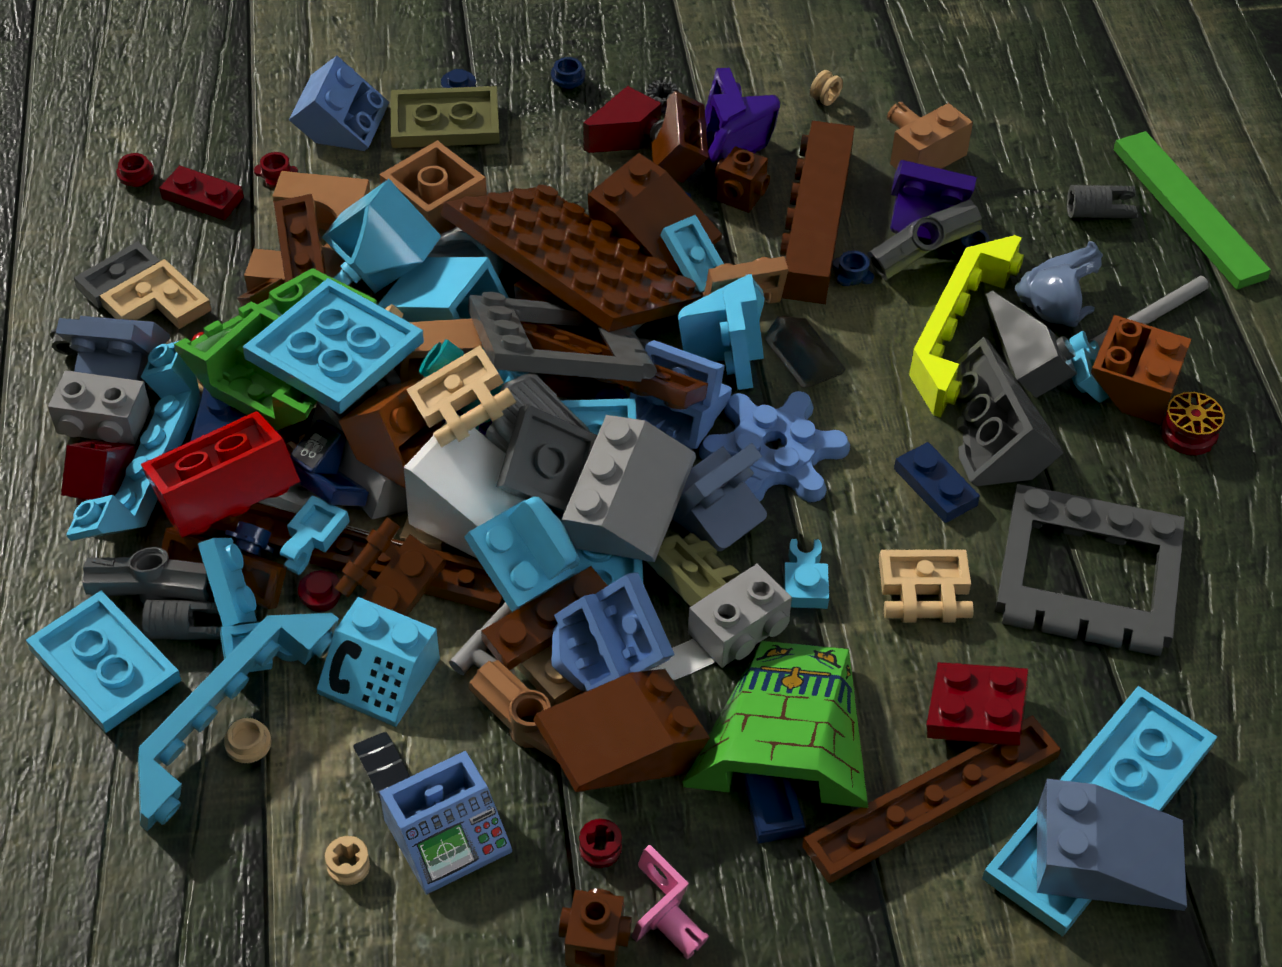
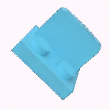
(726, 327)
(524, 551)

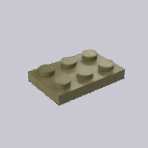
(444, 115)

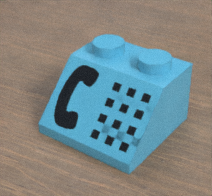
(378, 661)

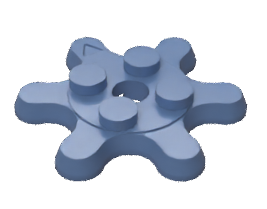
(789, 464)

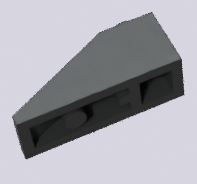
(1034, 351)

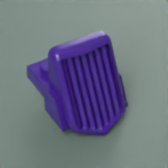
(736, 119)
(924, 191)

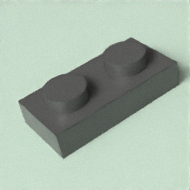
(114, 271)

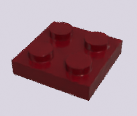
(978, 703)

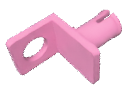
(666, 913)

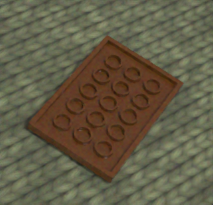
(573, 256)

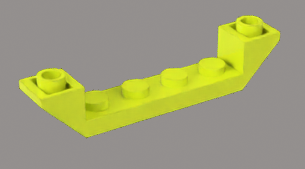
(984, 262)

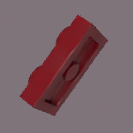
(201, 192)

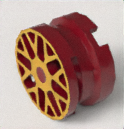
(1191, 426)

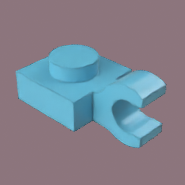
(312, 527)

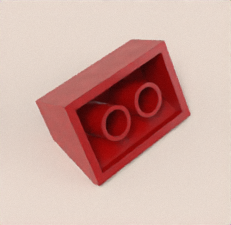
(221, 474)

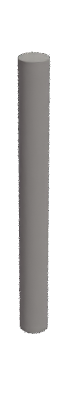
(1165, 304)

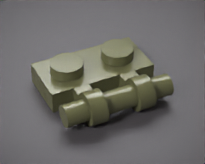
(692, 567)

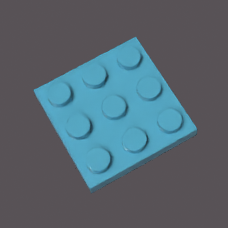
(333, 345)

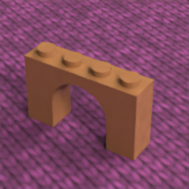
(331, 198)

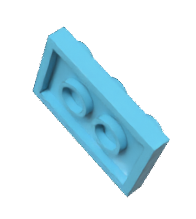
(103, 661)

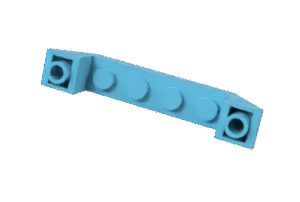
(167, 430)
(297, 633)

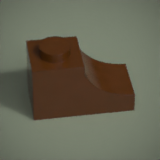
(682, 138)

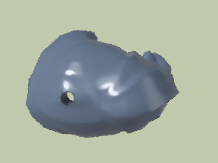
(1055, 287)

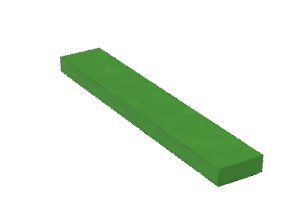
(1192, 210)

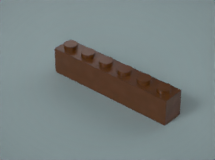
(817, 210)

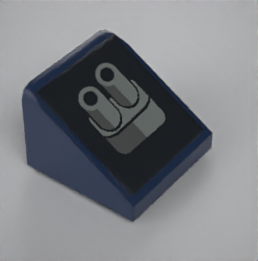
(320, 449)

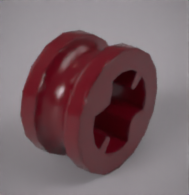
(587, 839)

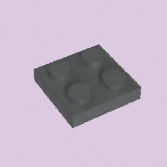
(544, 458)

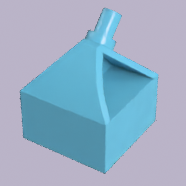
(380, 238)

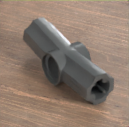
(943, 227)
(148, 576)

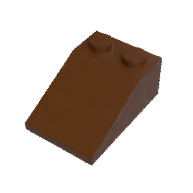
(642, 202)
(623, 732)

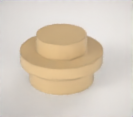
(247, 740)

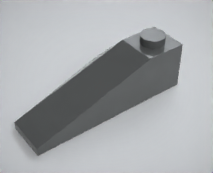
(1000, 425)

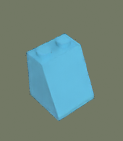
(442, 288)

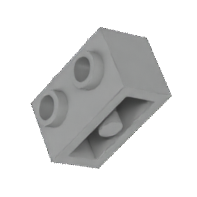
(99, 407)
(739, 615)

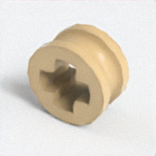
(826, 87)
(349, 847)

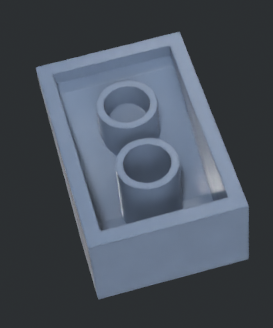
(1108, 847)

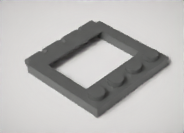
(509, 348)
(1066, 614)

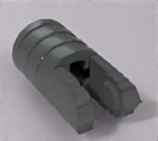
(1096, 202)
(176, 620)

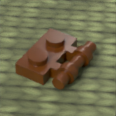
(402, 580)

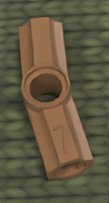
(510, 702)

